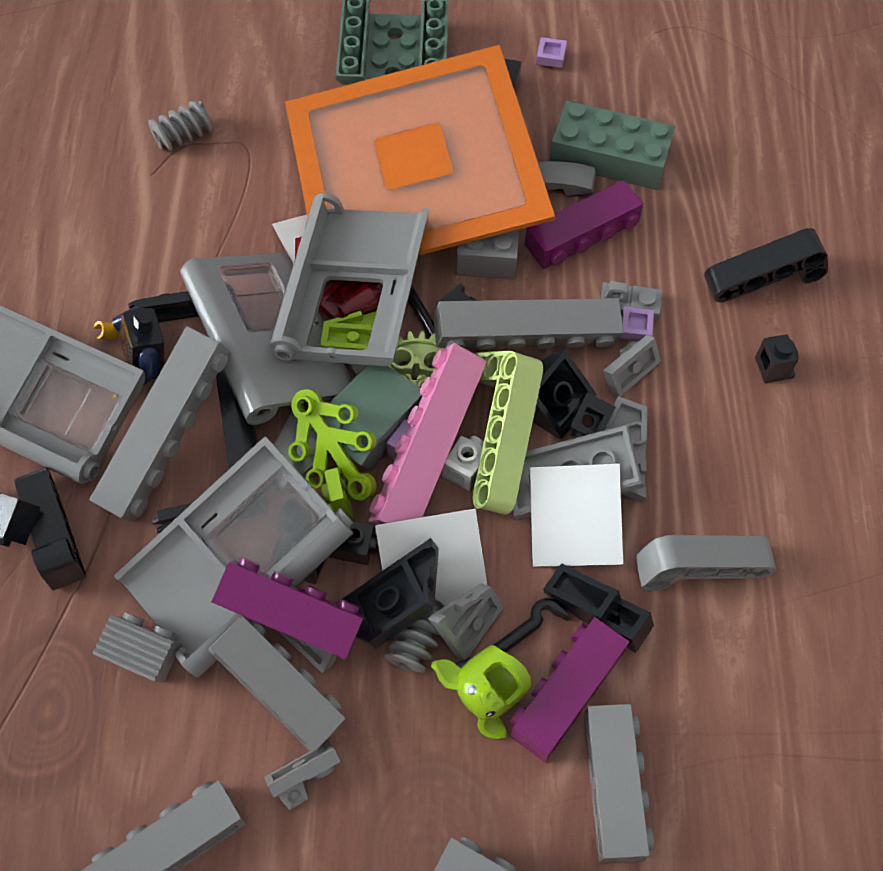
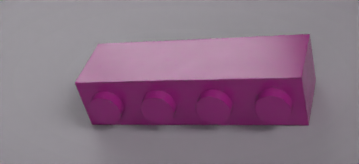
(584, 224)
(287, 607)
(568, 689)

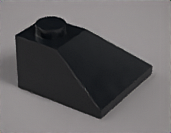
(559, 393)

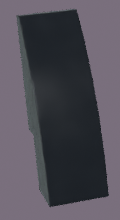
(591, 599)

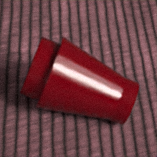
(363, 299)

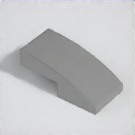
(569, 176)

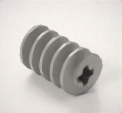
(180, 125)
(412, 642)

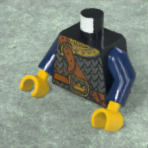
(139, 338)

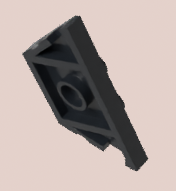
(397, 595)

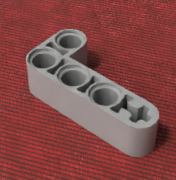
(703, 558)

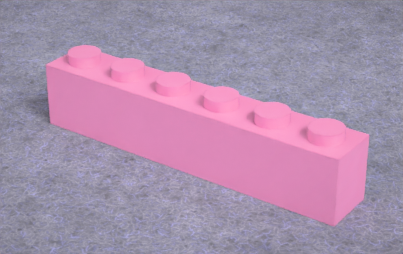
(429, 437)

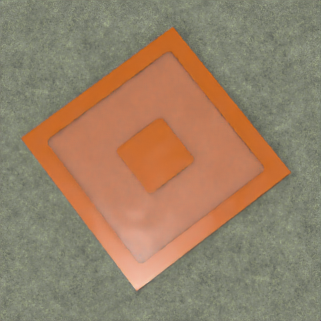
(425, 139)

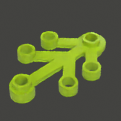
(329, 441)

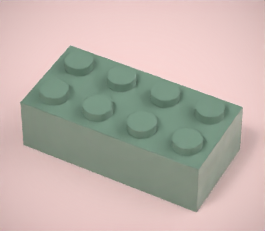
(613, 143)

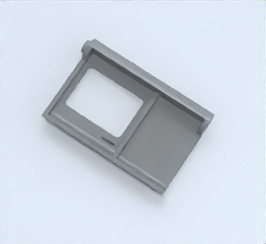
(349, 248)

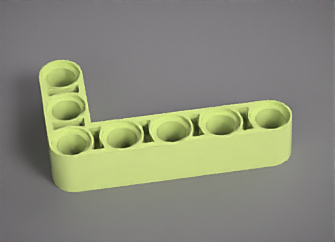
(508, 428)

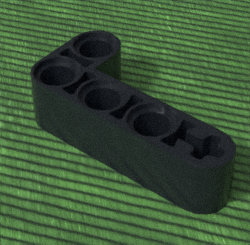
(791, 255)
(56, 549)

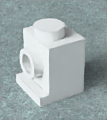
(461, 469)

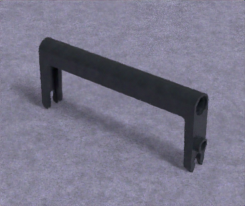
(238, 434)

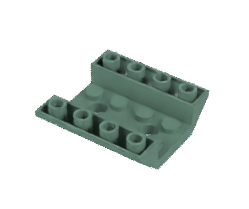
(368, 50)

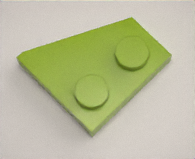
(348, 332)
(336, 491)

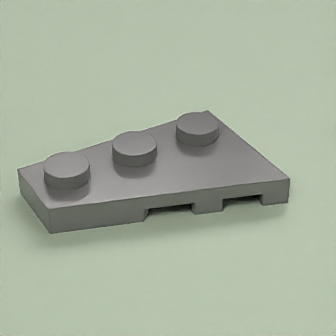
(636, 417)

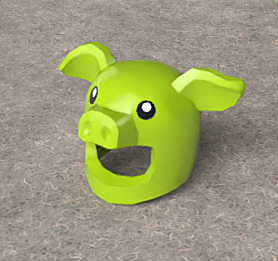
(486, 686)

